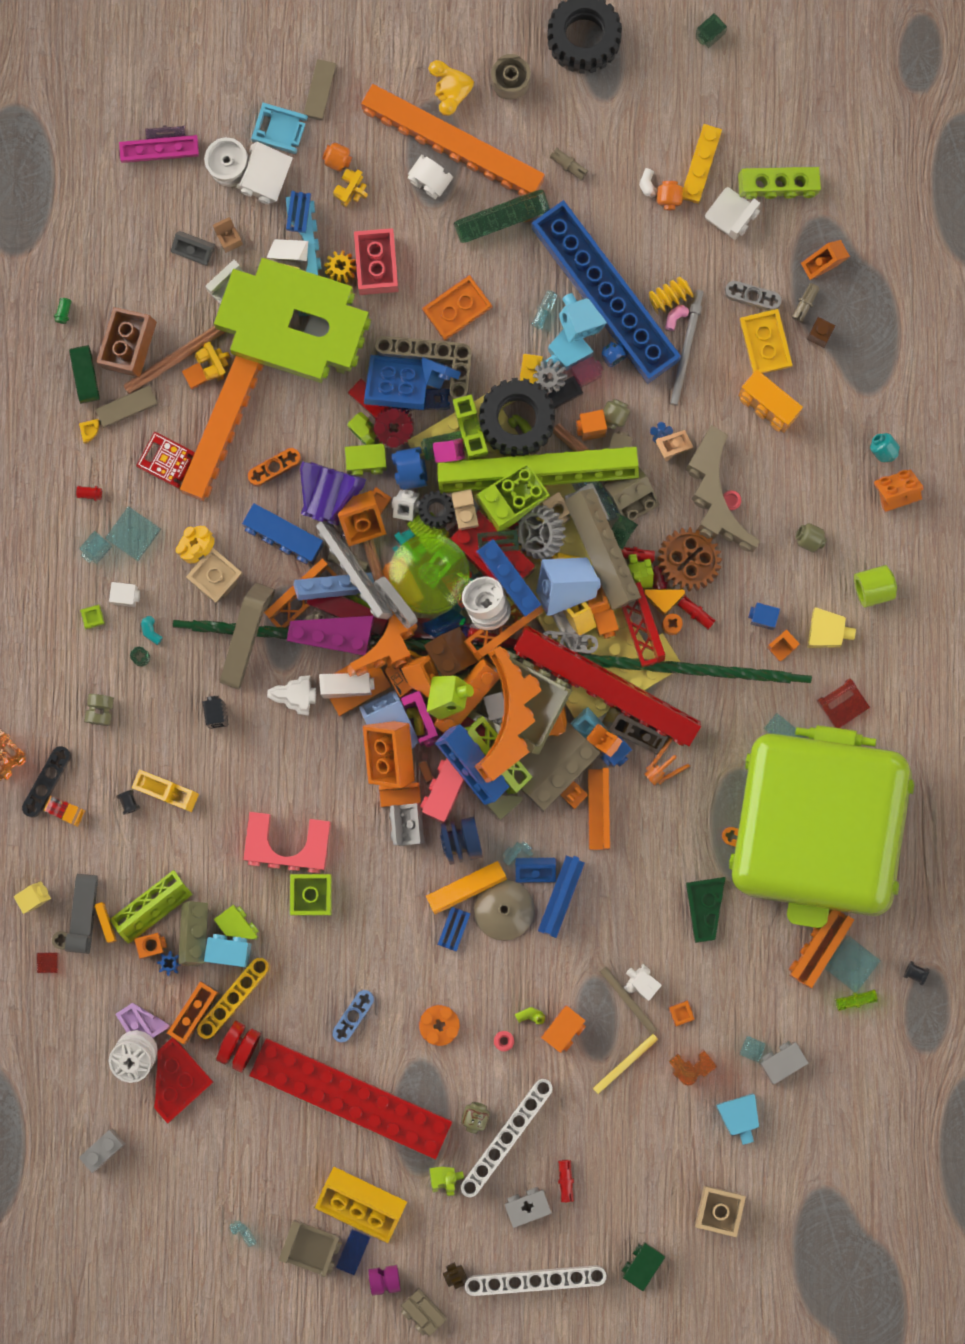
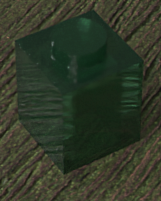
(710, 31)
(623, 530)

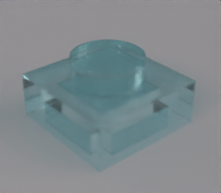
(752, 1049)

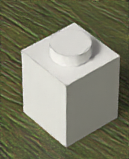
(124, 594)

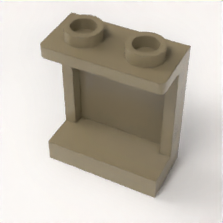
(310, 1248)

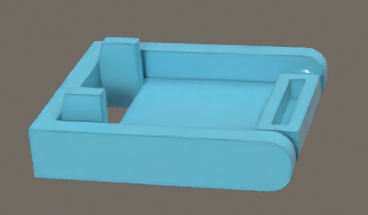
(282, 130)

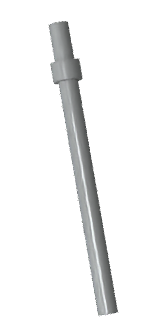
(695, 310)

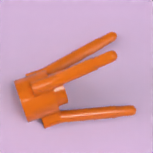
(656, 773)

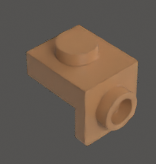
(227, 234)

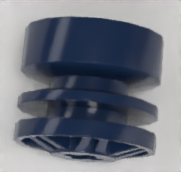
(461, 840)

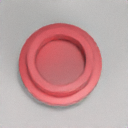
(732, 499)

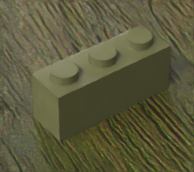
(193, 933)

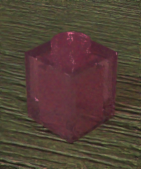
(587, 371)

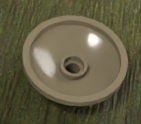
(507, 925)

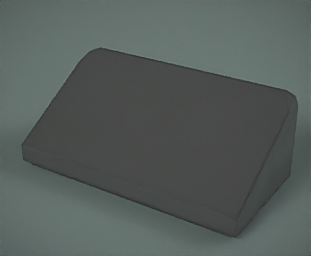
(192, 247)

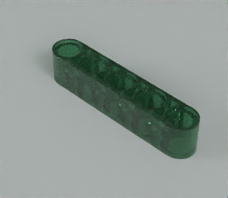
(501, 216)

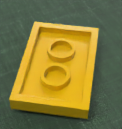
(765, 341)

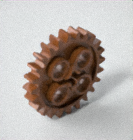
(702, 572)

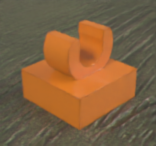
(574, 795)

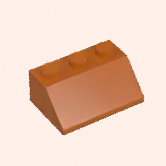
(389, 754)

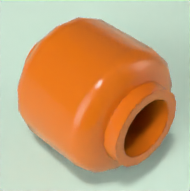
(337, 157)
(669, 195)

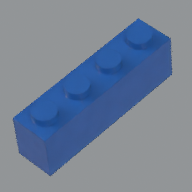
(282, 533)
(508, 578)
(464, 755)

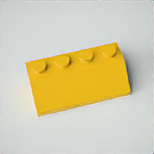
(360, 1204)

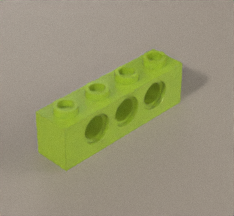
(807, 175)

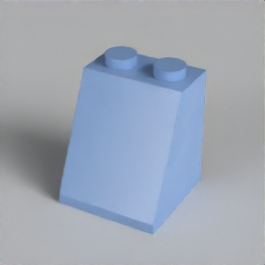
(566, 583)
(387, 709)

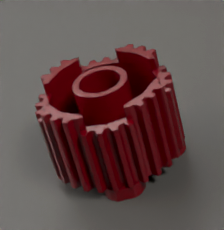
(393, 437)

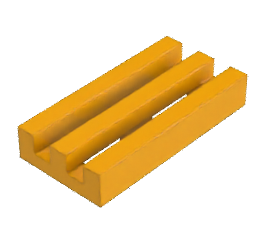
(105, 922)

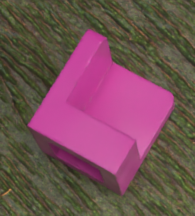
(449, 450)

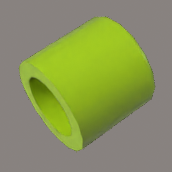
(875, 586)

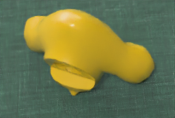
(451, 88)

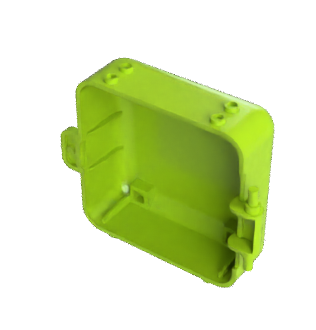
(822, 824)

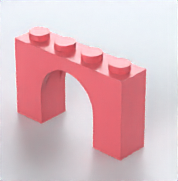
(311, 857)

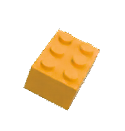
(769, 401)

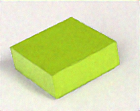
(92, 617)

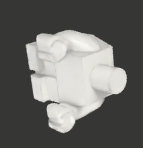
(642, 982)

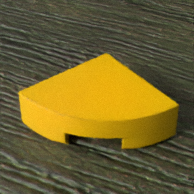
(89, 430)

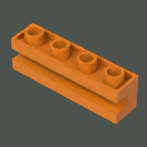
(820, 949)

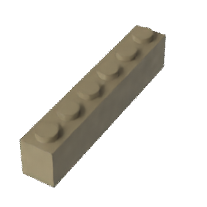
(602, 548)

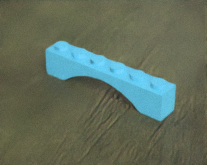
(314, 263)

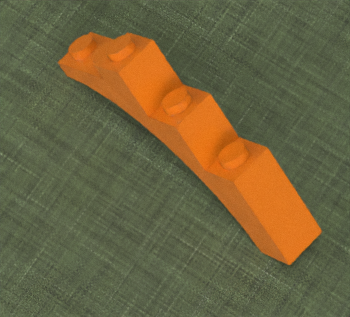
(390, 647)
(516, 718)

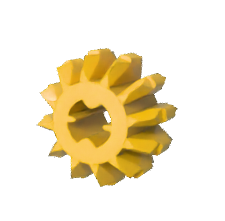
(345, 261)

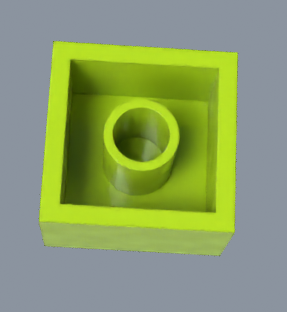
(310, 894)

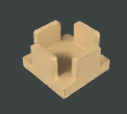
(214, 576)

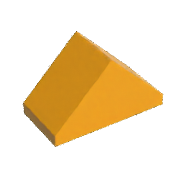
(664, 599)

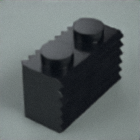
(215, 712)

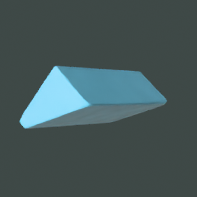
(585, 722)

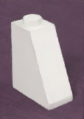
(345, 686)

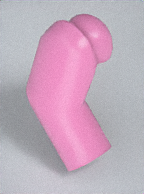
(674, 314)

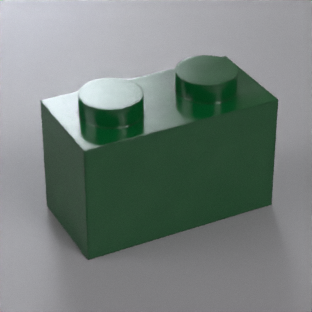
(643, 1265)

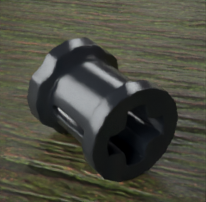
(128, 802)
(916, 973)

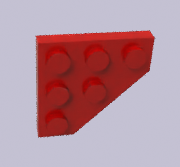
(177, 1080)

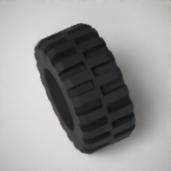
(590, 57)
(517, 391)

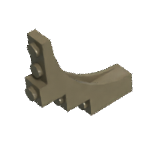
(709, 493)

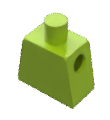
(447, 696)

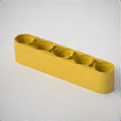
(224, 1002)

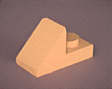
(674, 444)

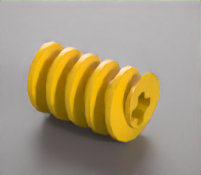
(670, 294)

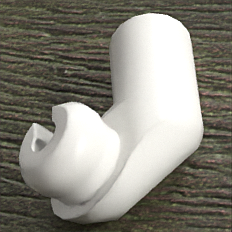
(646, 184)

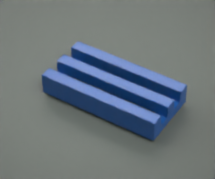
(300, 196)
(448, 945)

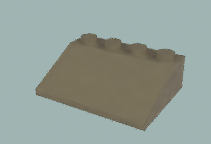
(556, 766)

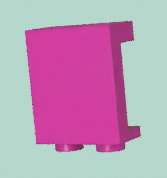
(417, 699)

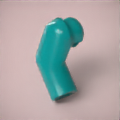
(148, 631)

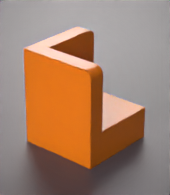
(783, 645)

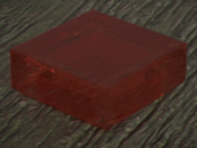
(47, 962)

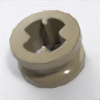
(56, 936)

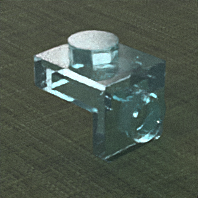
(511, 853)

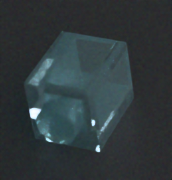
(94, 548)

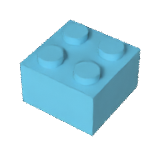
(228, 952)

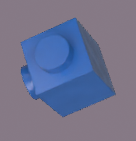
(619, 757)

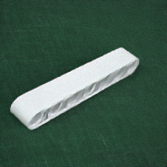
(503, 1147)
(526, 1286)

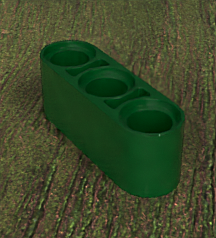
(84, 374)

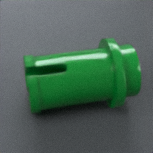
(63, 311)

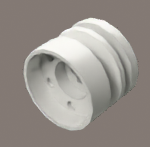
(486, 603)
(141, 1050)

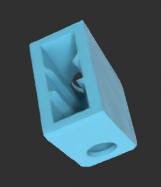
(580, 318)
(568, 353)
(740, 1116)

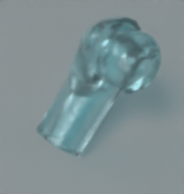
(245, 1232)

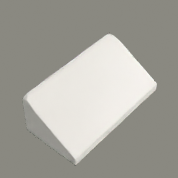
(289, 250)

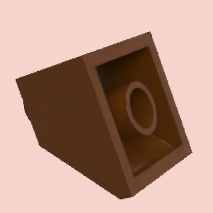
(451, 653)

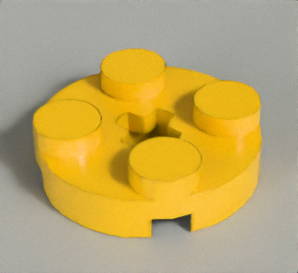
(187, 547)

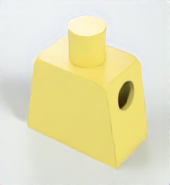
(828, 630)

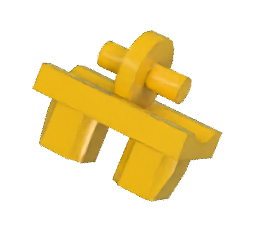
(354, 180)
(215, 359)

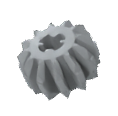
(557, 378)

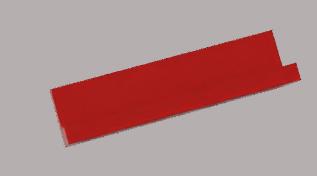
(650, 629)

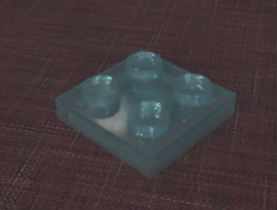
(852, 964)

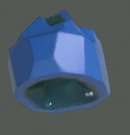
(613, 354)

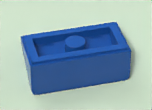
(535, 870)

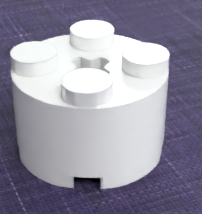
(430, 176)

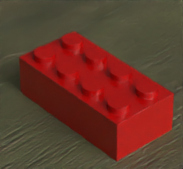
(468, 543)

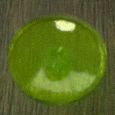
(429, 573)

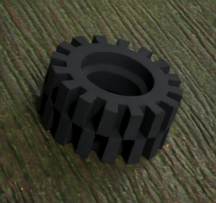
(436, 497)

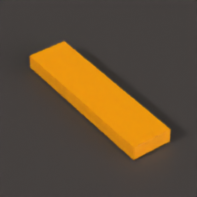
(466, 887)

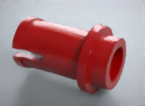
(89, 492)

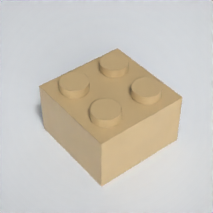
(720, 1211)

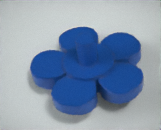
(660, 431)

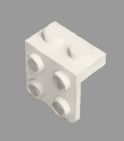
(732, 213)

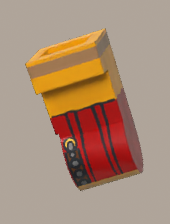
(64, 811)

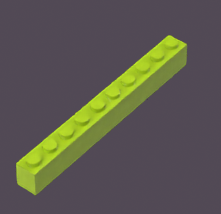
(549, 468)

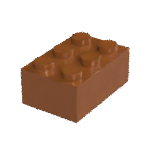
(126, 342)

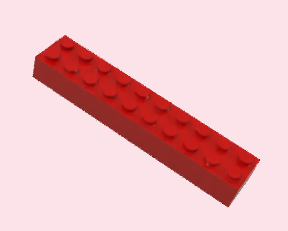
(351, 1098)

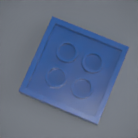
(395, 382)

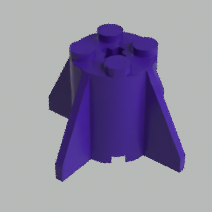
(327, 491)

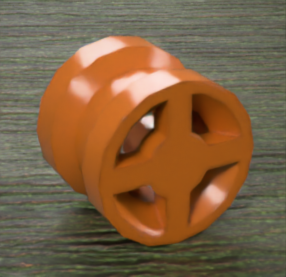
(669, 627)

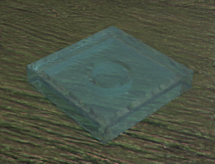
(133, 533)

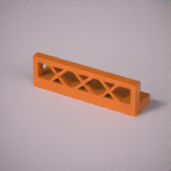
(290, 595)
(503, 636)
(598, 809)

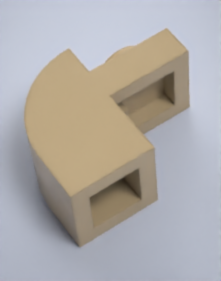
(465, 509)

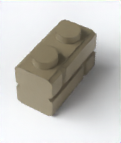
(423, 1312)

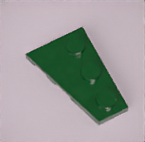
(705, 906)

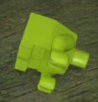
(641, 571)
(444, 1178)

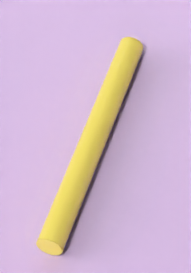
(625, 1063)

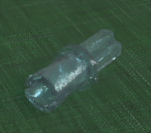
(544, 309)

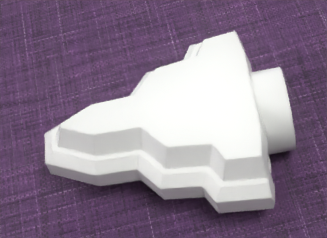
(296, 694)

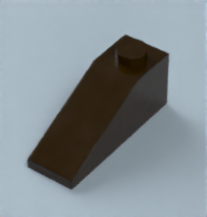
(633, 730)

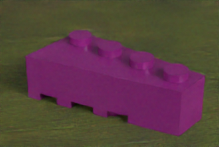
(337, 634)

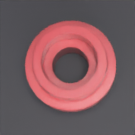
(508, 1046)

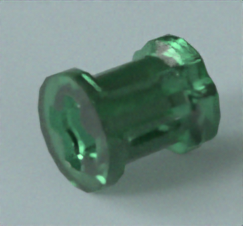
(144, 660)

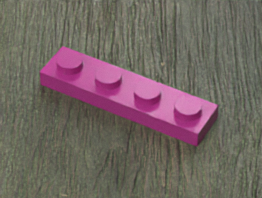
(159, 149)

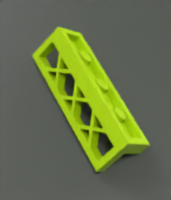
(509, 777)
(152, 909)

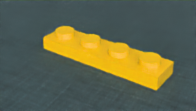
(701, 163)

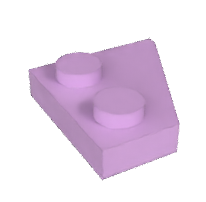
(138, 1019)

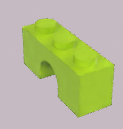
(469, 427)

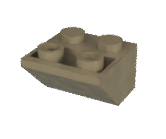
(632, 496)

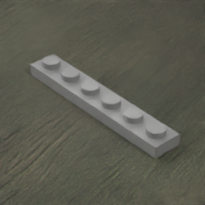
(355, 571)

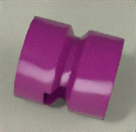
(384, 1280)

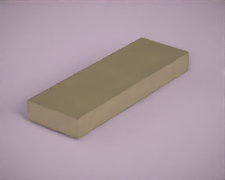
(320, 89)
(126, 406)

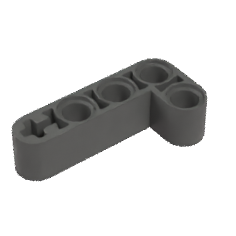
(83, 913)

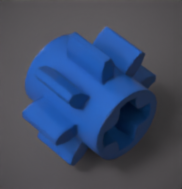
(163, 963)

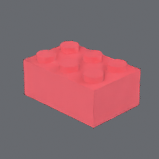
(376, 261)
(443, 792)

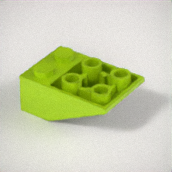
(512, 497)

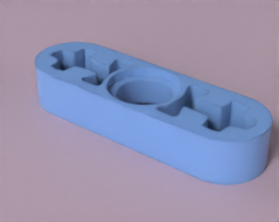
(366, 1006)

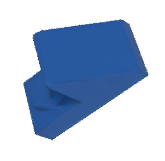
(437, 372)

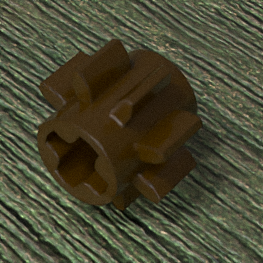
(455, 1275)

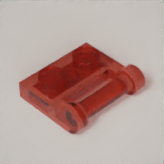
(847, 709)

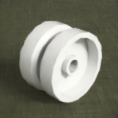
(217, 160)

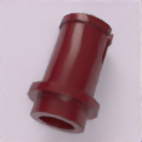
(658, 579)

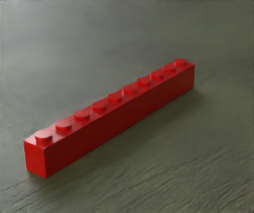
(607, 685)

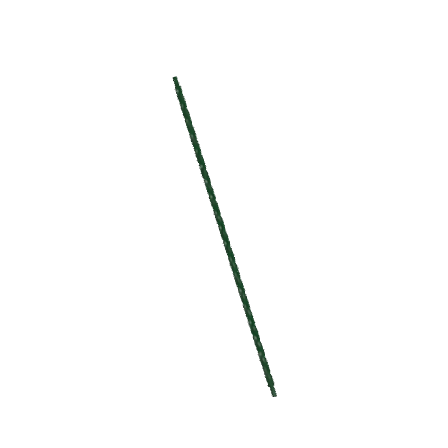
(604, 661)

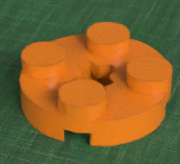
(429, 1019)

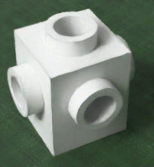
(405, 505)

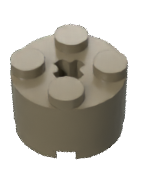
(519, 69)

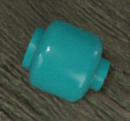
(884, 447)

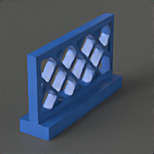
(561, 896)

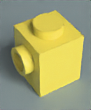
(32, 897)

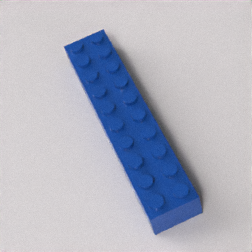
(606, 289)

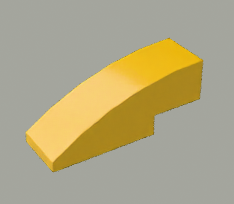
(165, 790)

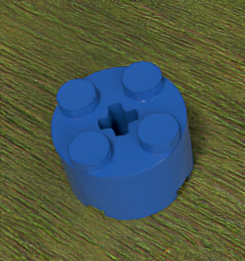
(411, 469)

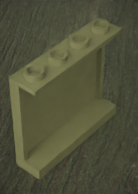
(545, 705)

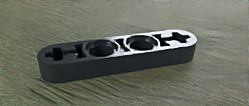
(44, 780)

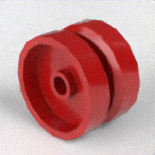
(241, 1047)

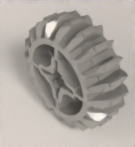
(533, 531)

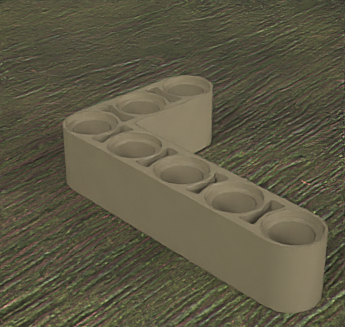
(433, 346)
(244, 635)

